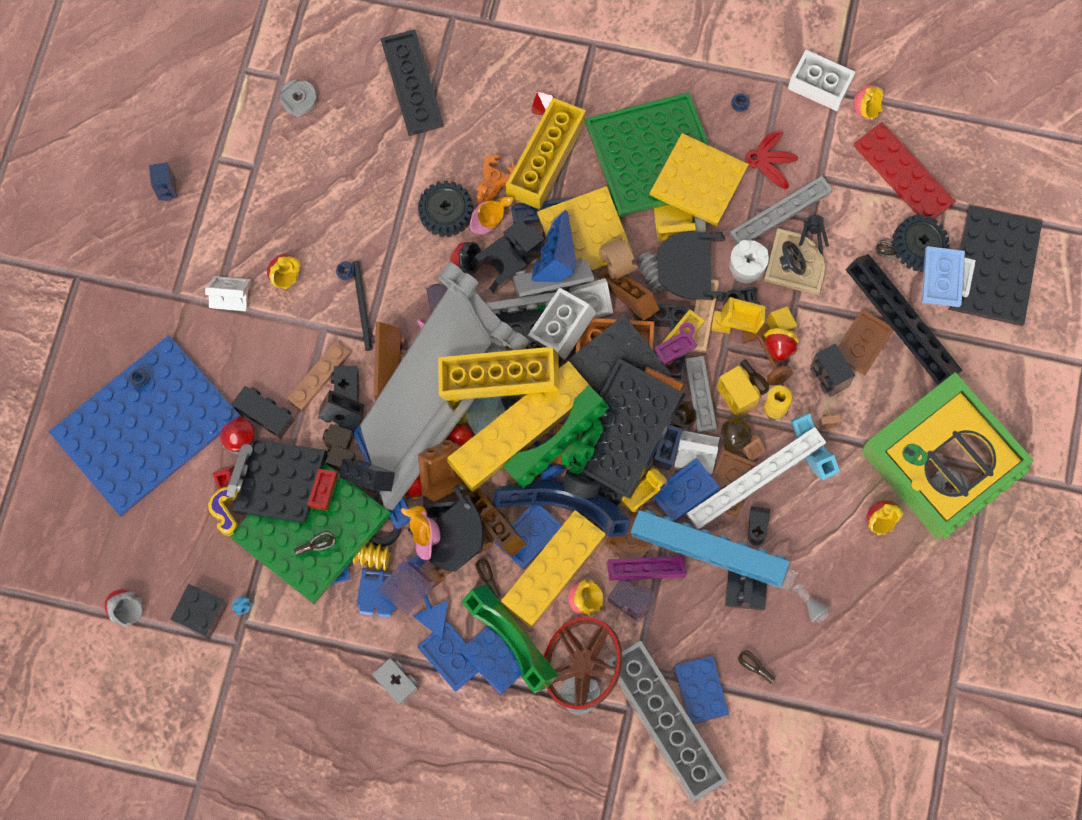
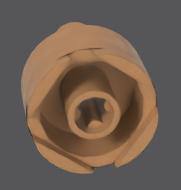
(618, 258)

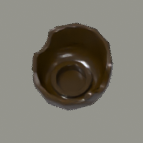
(684, 417)

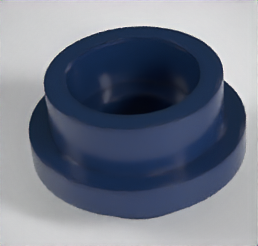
(740, 98)
(340, 269)
(136, 373)

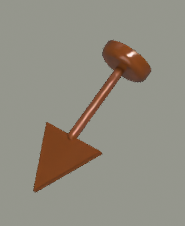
(780, 373)

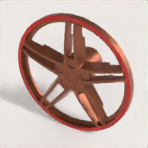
(584, 662)

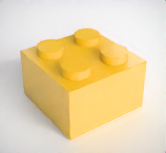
(738, 391)

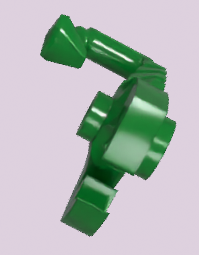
(582, 448)

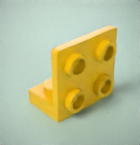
(672, 221)

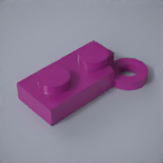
(677, 345)

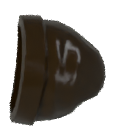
(735, 434)

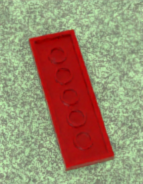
(903, 172)

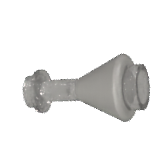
(817, 610)

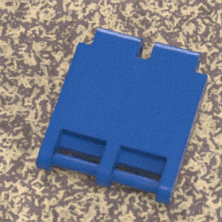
(370, 598)

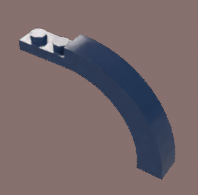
(547, 492)

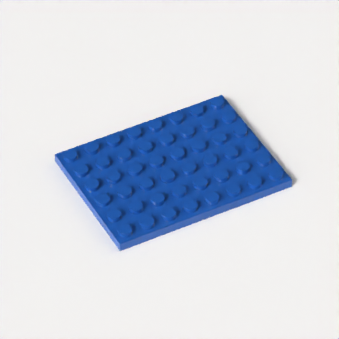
(139, 437)

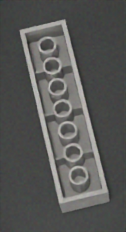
(667, 723)

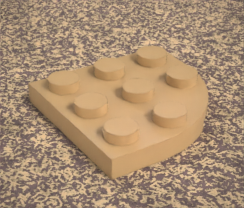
(815, 267)

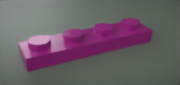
(646, 568)

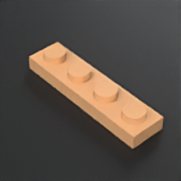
(705, 310)

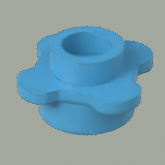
(241, 605)

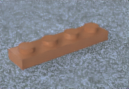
(318, 376)

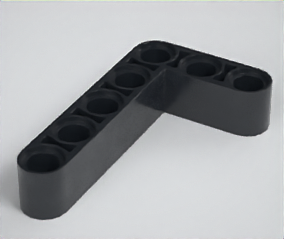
(669, 321)

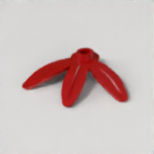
(765, 157)

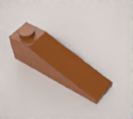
(632, 294)

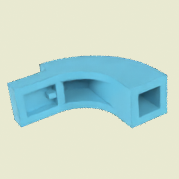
(821, 461)

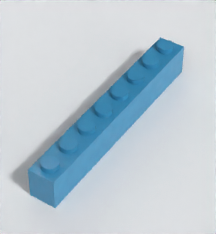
(710, 548)

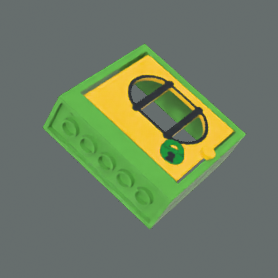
(960, 416)

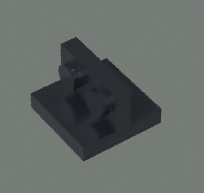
(745, 592)

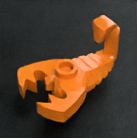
(493, 179)

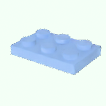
(943, 276)

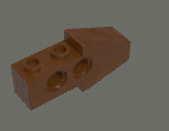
(497, 523)

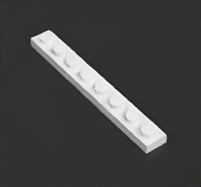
(756, 478)

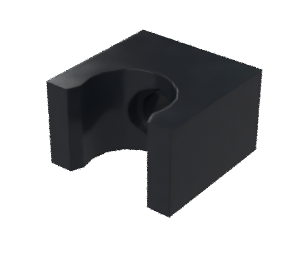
(503, 258)

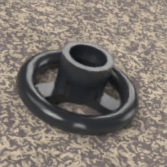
(790, 259)

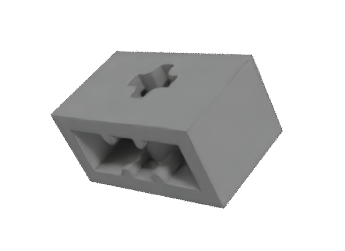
(385, 676)

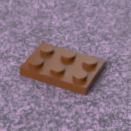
(864, 341)
(729, 469)
(628, 546)

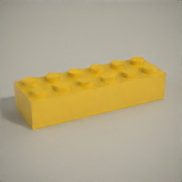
(546, 153)
(498, 374)
(553, 569)

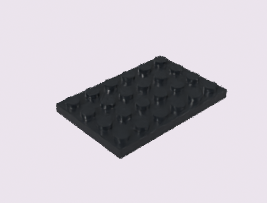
(1004, 264)
(632, 427)

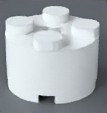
(748, 251)

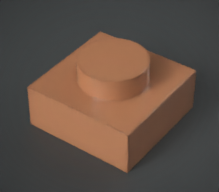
(829, 421)
(754, 448)

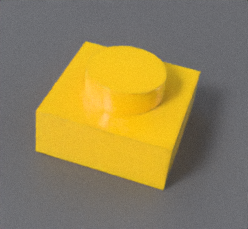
(716, 323)

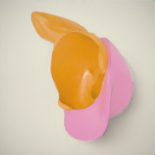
(488, 215)
(424, 530)

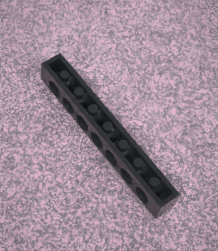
(903, 319)

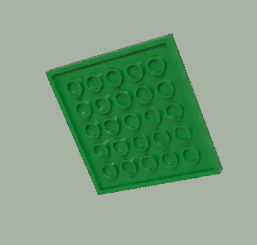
(637, 144)
(351, 519)

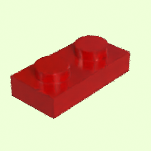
(322, 489)

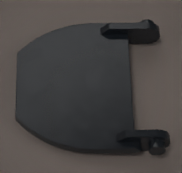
(686, 265)
(460, 534)

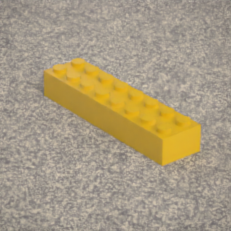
(516, 429)

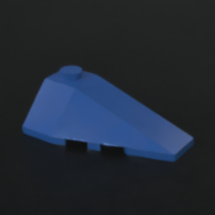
(558, 252)

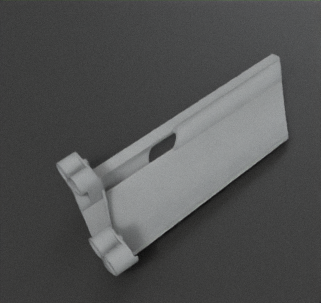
(409, 409)

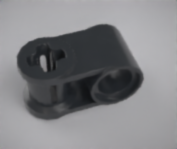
(746, 294)
(758, 522)

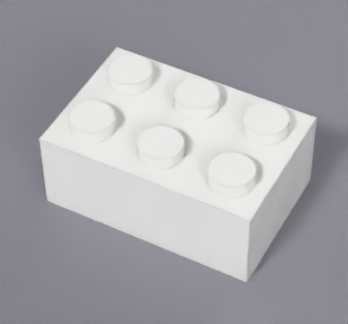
(821, 80)
(562, 323)

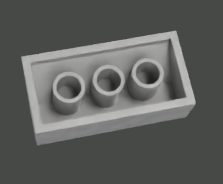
(526, 287)

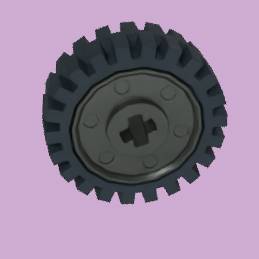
(445, 221)
(914, 236)

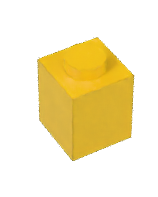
(781, 319)

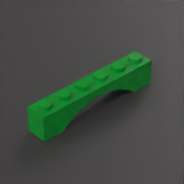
(528, 464)
(533, 665)

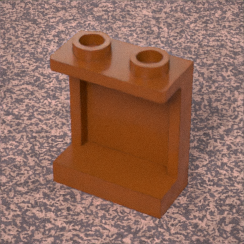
(435, 473)

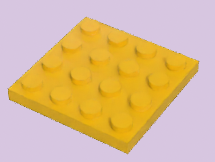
(699, 179)
(591, 223)

